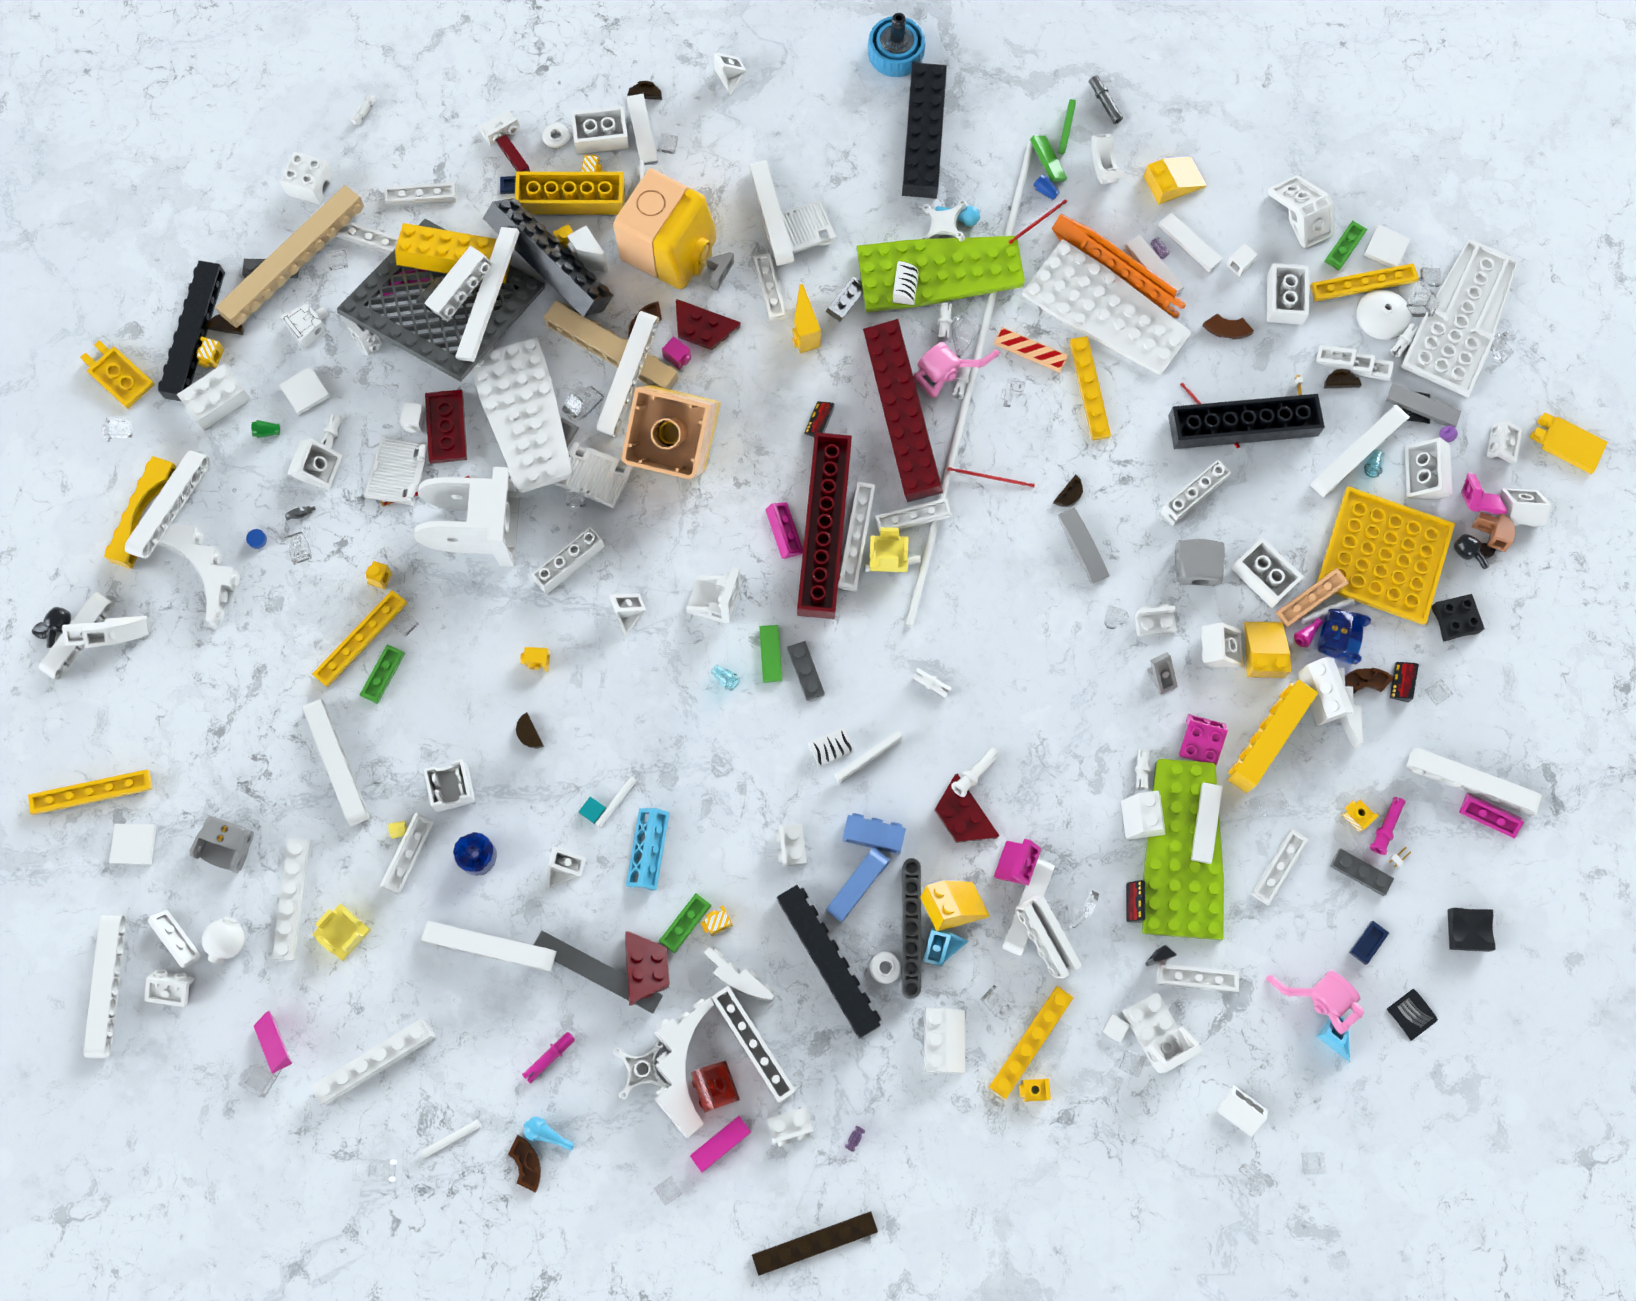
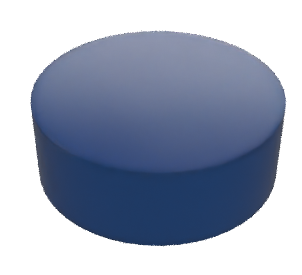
(256, 538)

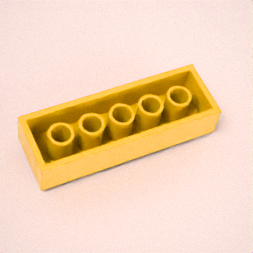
(571, 192)
(438, 248)
(1271, 736)

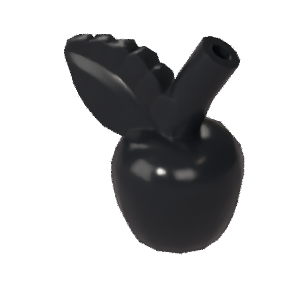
(1470, 547)
(52, 623)

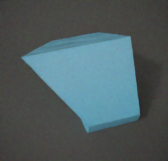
(942, 946)
(1336, 1041)

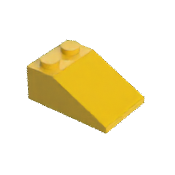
(1173, 178)
(806, 327)
(1266, 650)
(953, 904)

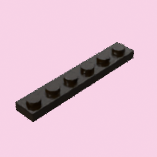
(814, 1243)

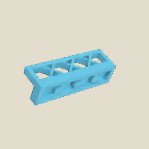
(650, 848)

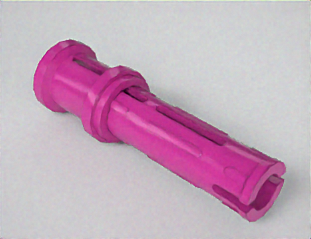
(1384, 834)

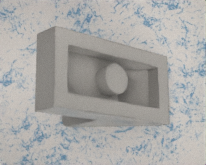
(720, 265)
(1163, 673)

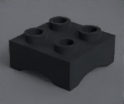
(1458, 617)
(1471, 929)

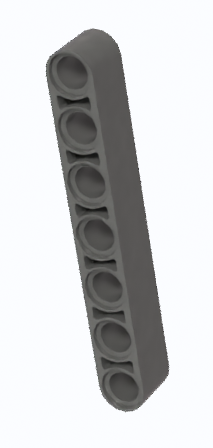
(913, 918)
(593, 970)

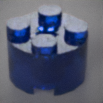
(471, 843)

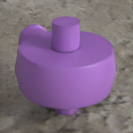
(1448, 433)

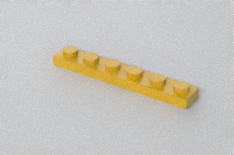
(1364, 282)
(1089, 388)
(359, 638)
(89, 792)
(1030, 1042)

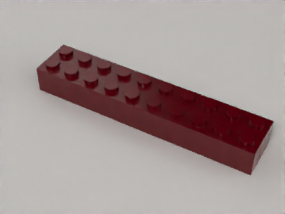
(903, 411)
(824, 526)

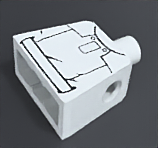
(305, 323)

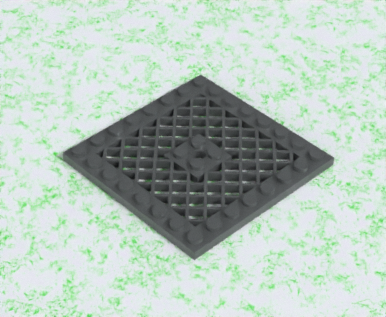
(377, 283)

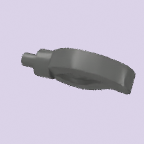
(299, 512)

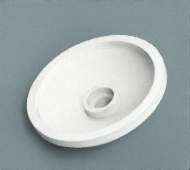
(1378, 320)

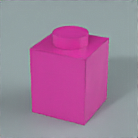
(676, 353)

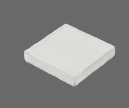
(1387, 247)
(304, 390)
(133, 844)

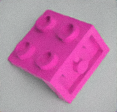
(1478, 500)
(1203, 739)
(1018, 862)

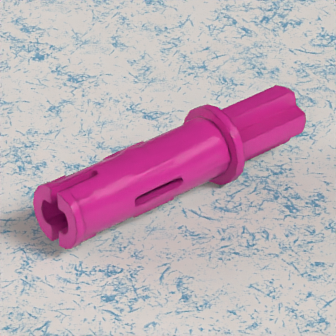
(549, 1056)

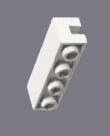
(459, 283)
(1195, 492)
(568, 560)
(1048, 936)

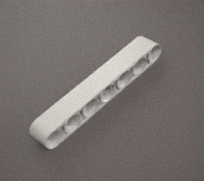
(771, 213)
(627, 373)
(1359, 451)
(167, 504)
(336, 762)
(1474, 781)
(489, 946)
(104, 986)

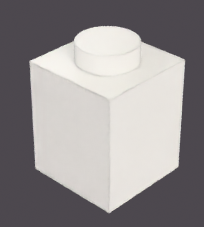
(1242, 259)
(412, 417)

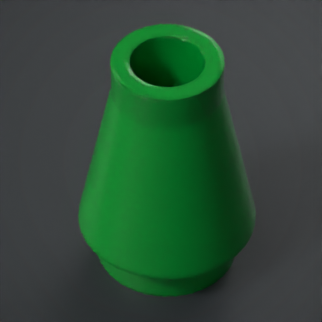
(264, 429)

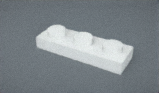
(174, 938)

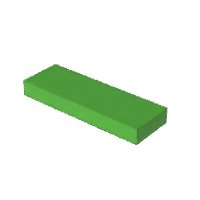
(1067, 126)
(1048, 158)
(1345, 245)
(770, 653)
(382, 674)
(685, 923)

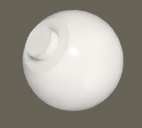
(223, 940)

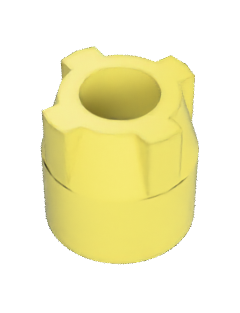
(397, 829)

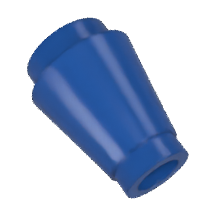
(1046, 187)

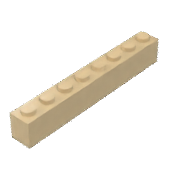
(605, 344)

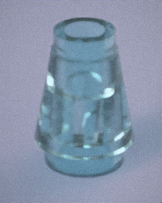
(1374, 465)
(725, 677)

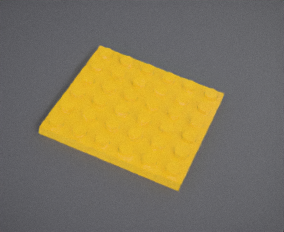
(1387, 554)

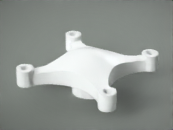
(945, 221)
(640, 1069)

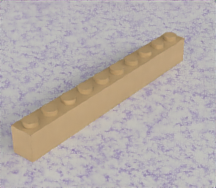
(290, 256)

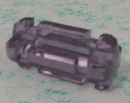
(1160, 248)
(854, 1138)

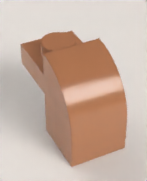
(1500, 530)

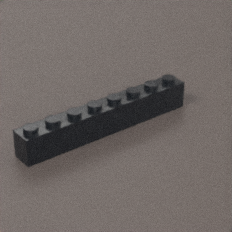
(192, 326)
(828, 962)

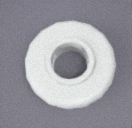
(552, 129)
(892, 960)

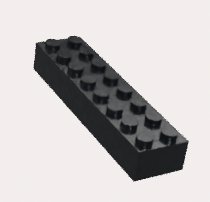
(924, 130)
(550, 258)
(1246, 421)

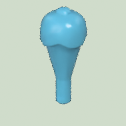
(968, 216)
(538, 1130)

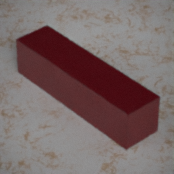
(512, 154)

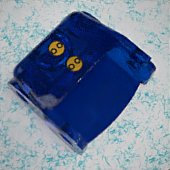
(1343, 635)

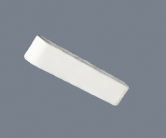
(61, 657)
(1017, 932)

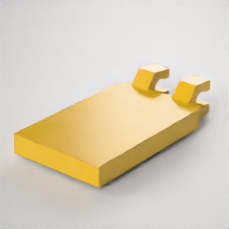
(118, 375)
(1569, 442)

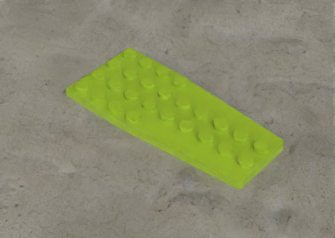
(945, 269)
(1182, 893)

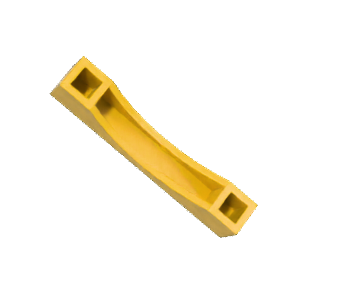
(148, 486)

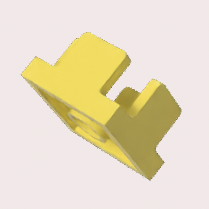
(889, 551)
(340, 931)

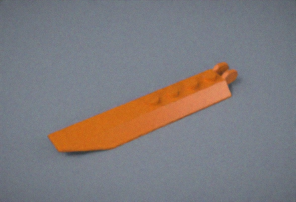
(1118, 262)

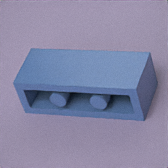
(874, 833)

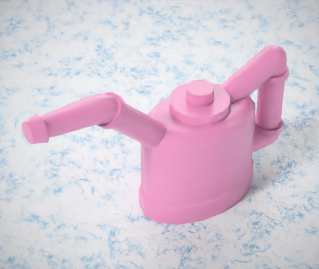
(942, 365)
(1330, 996)

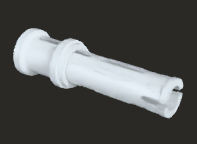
(970, 777)

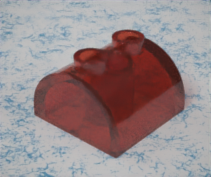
(714, 1086)

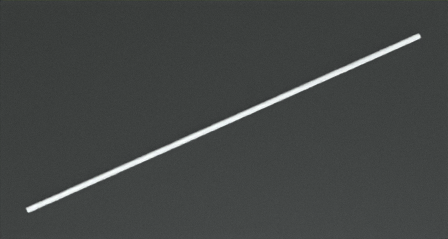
(966, 399)

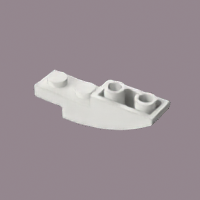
(106, 633)
(745, 982)

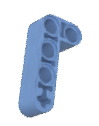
(858, 884)

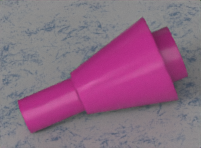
(1305, 636)

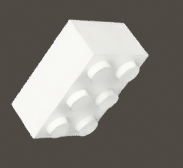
(599, 130)
(1288, 294)
(213, 396)
(1267, 572)

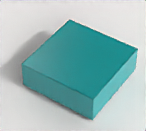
(592, 810)

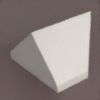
(729, 70)
(627, 609)
(563, 867)

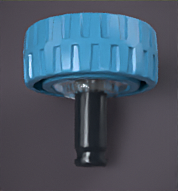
(895, 45)

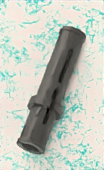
(1107, 102)

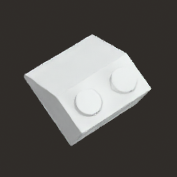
(587, 250)
(314, 463)
(1526, 507)
(1222, 646)
(1143, 815)

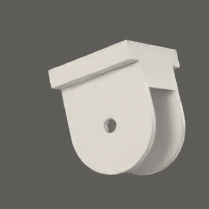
(491, 515)

